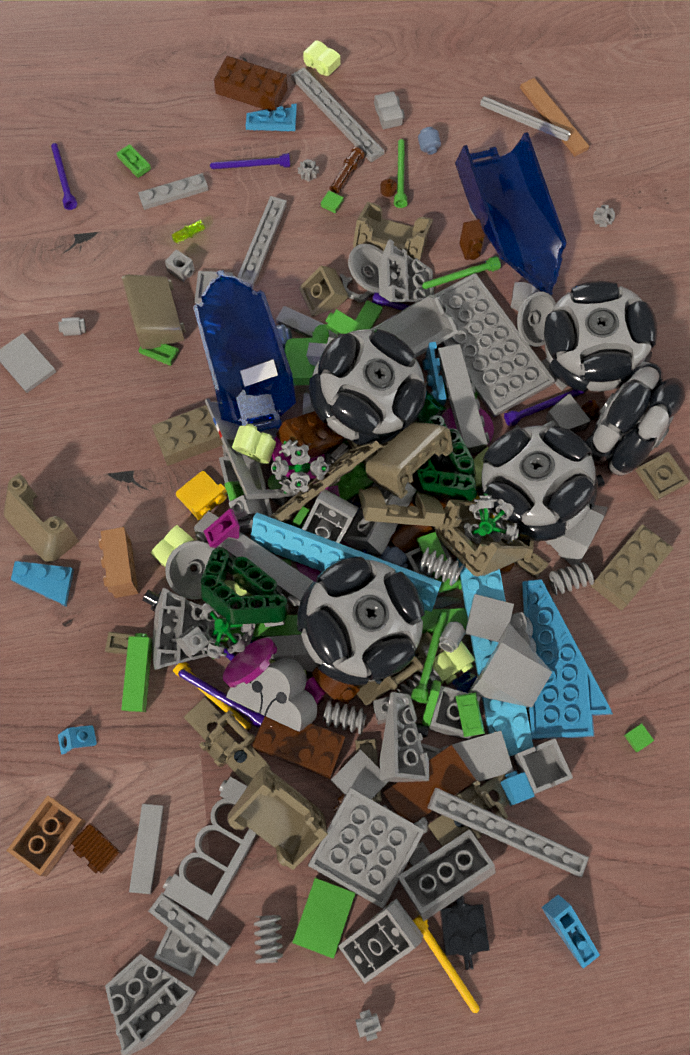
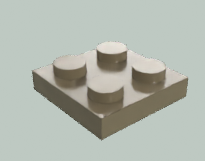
(662, 476)

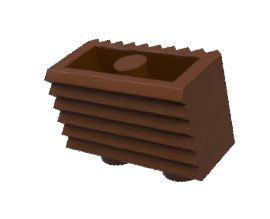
(472, 239)
(95, 849)

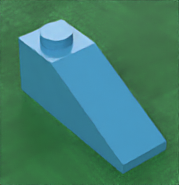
(571, 930)

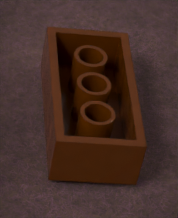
(250, 83)
(309, 749)

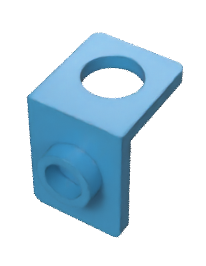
(76, 738)

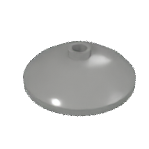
(363, 266)
(532, 317)
(178, 572)

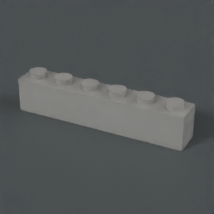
(462, 398)

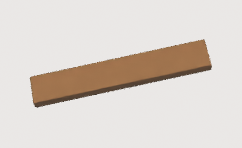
(553, 115)

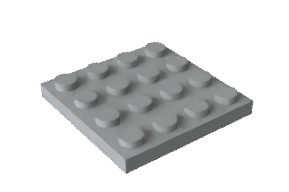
(366, 847)

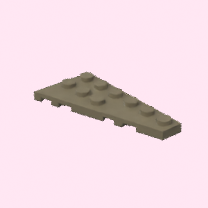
(341, 466)

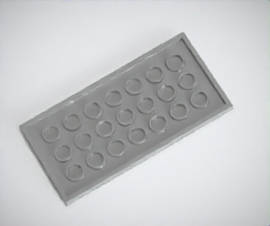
(498, 358)

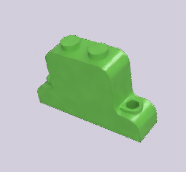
(296, 354)

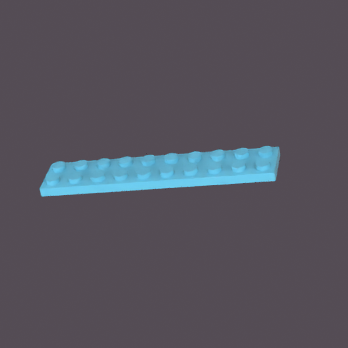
(321, 552)
(499, 715)

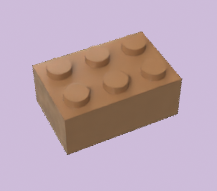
(118, 562)
(46, 836)

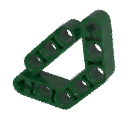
(461, 485)
(261, 607)

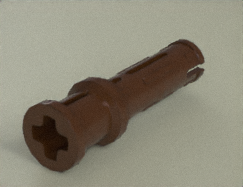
(350, 165)

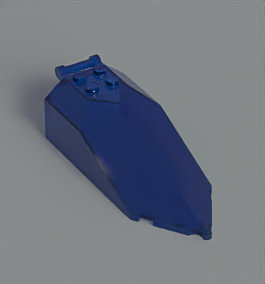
(515, 210)
(235, 336)

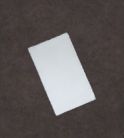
(259, 373)

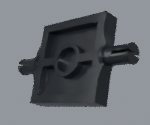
(464, 930)

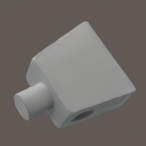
(568, 415)

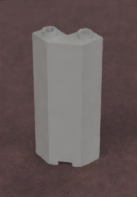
(421, 324)

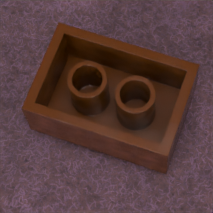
(312, 432)

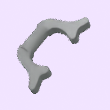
(359, 298)

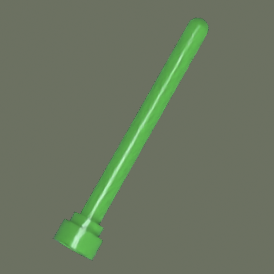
(400, 198)
(491, 264)
(421, 693)

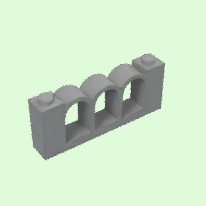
(189, 894)

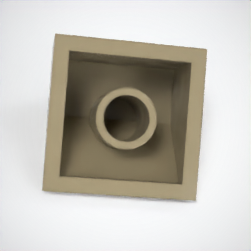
(323, 291)

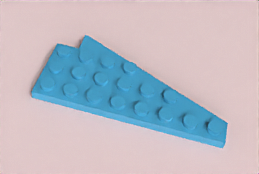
(571, 693)

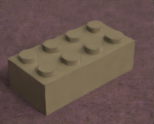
(187, 435)
(632, 567)

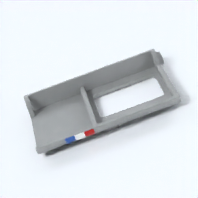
(227, 433)

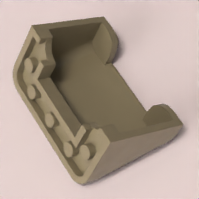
(377, 231)
(153, 310)
(406, 453)
(47, 538)
(481, 557)
(279, 817)

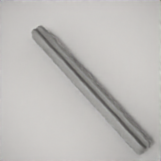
(525, 118)

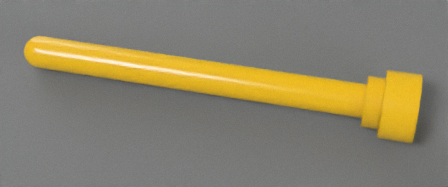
(185, 666)
(455, 978)

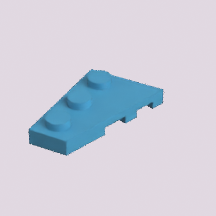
(274, 120)
(433, 369)
(47, 580)

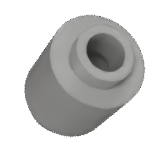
(72, 326)
(451, 636)

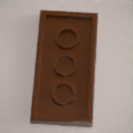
(445, 772)

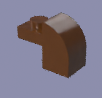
(335, 689)

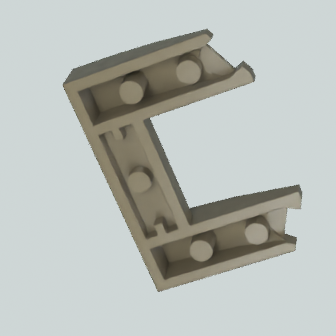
(427, 513)

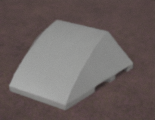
(402, 276)
(577, 540)
(172, 618)
(512, 672)
(145, 1003)

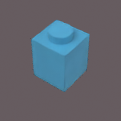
(517, 788)

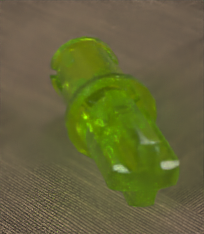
(188, 231)

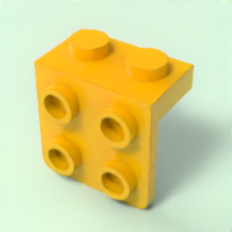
(201, 494)

